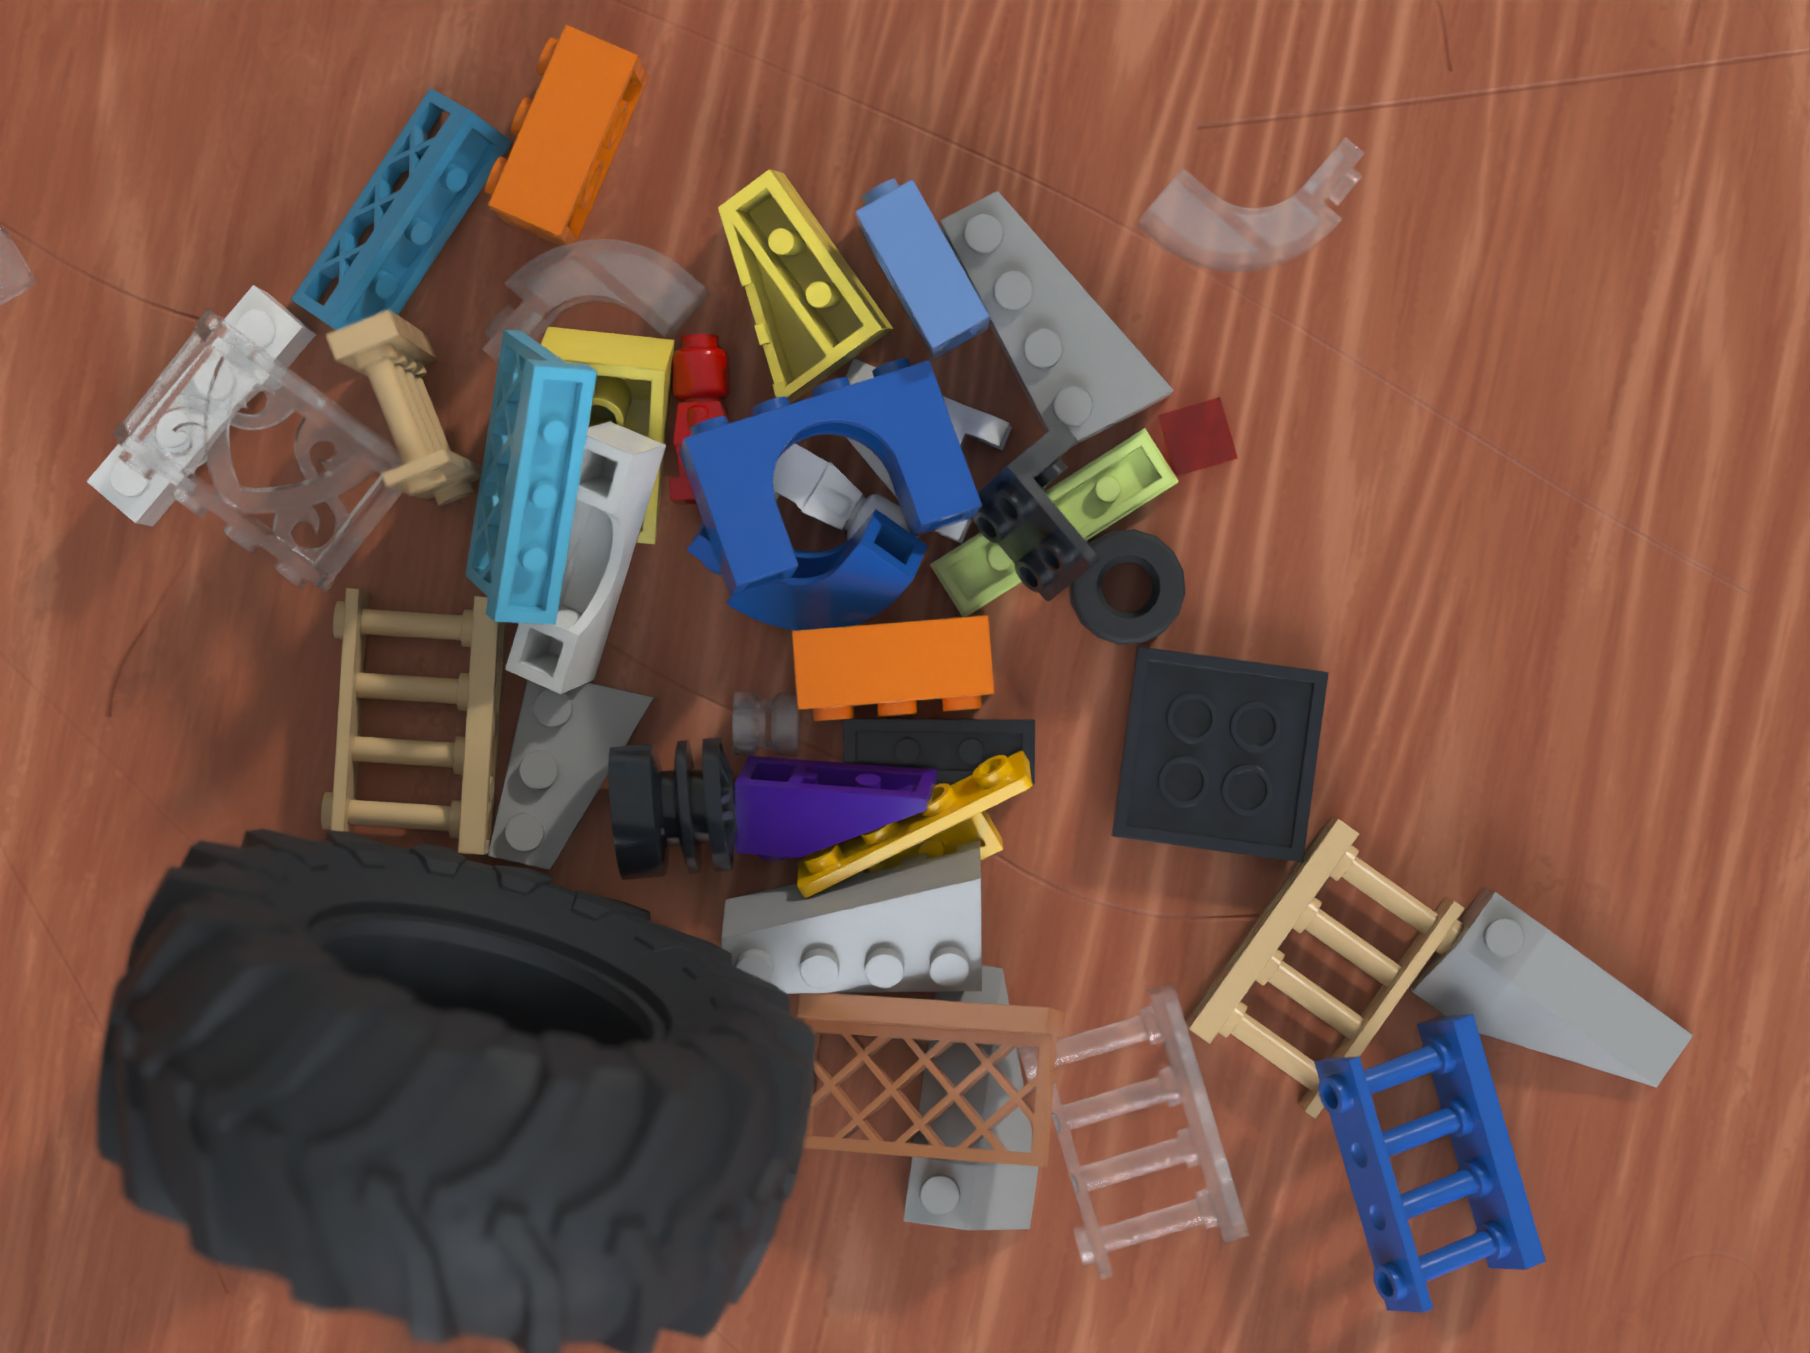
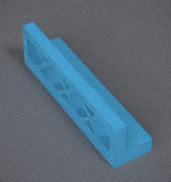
(408, 223)

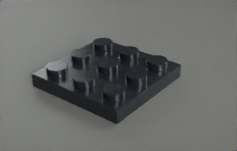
(1219, 754)

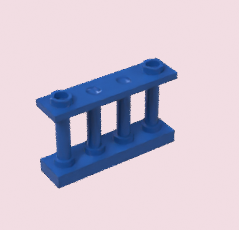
(1481, 1146)

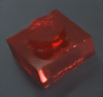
(1197, 437)

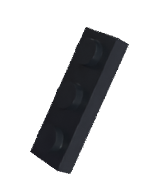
(941, 744)

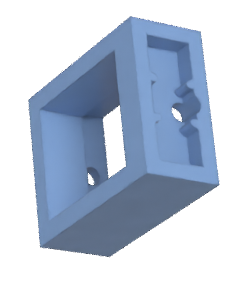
(921, 267)

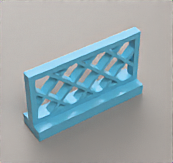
(529, 480)

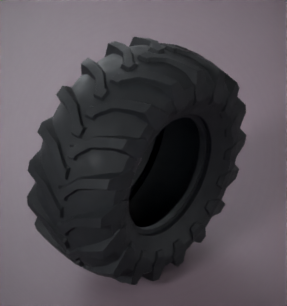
(451, 1093)

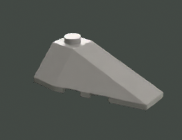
(1547, 995)
(969, 1192)

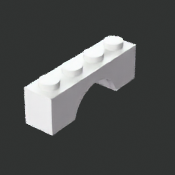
(263, 322)
(607, 519)

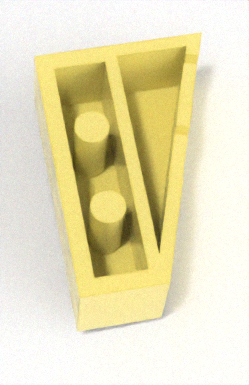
(799, 287)

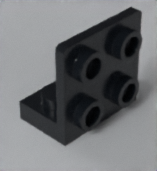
(1027, 522)

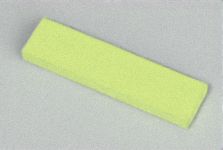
(1088, 499)

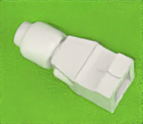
(826, 493)

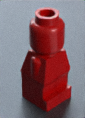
(701, 382)

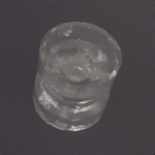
(751, 723)

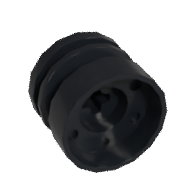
(671, 808)

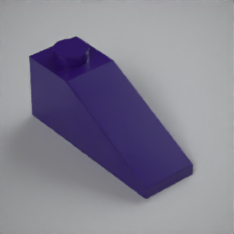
(810, 805)

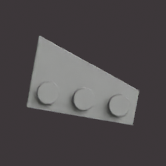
(559, 766)

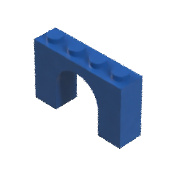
(893, 415)

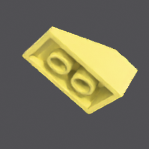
(629, 389)

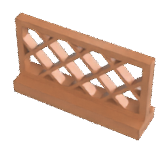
(942, 1022)

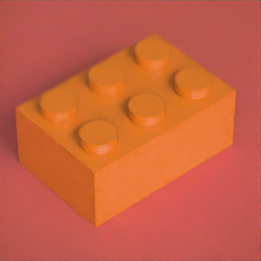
(566, 136)
(893, 666)

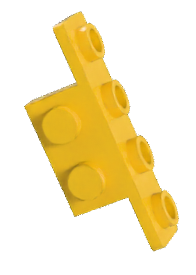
(951, 819)

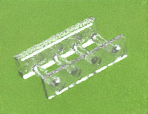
(1195, 1145)

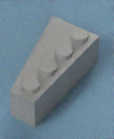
(1048, 326)
(868, 933)

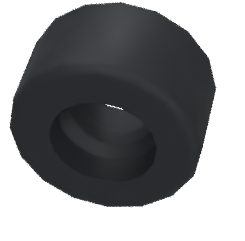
(1166, 584)

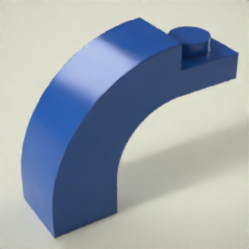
(834, 584)

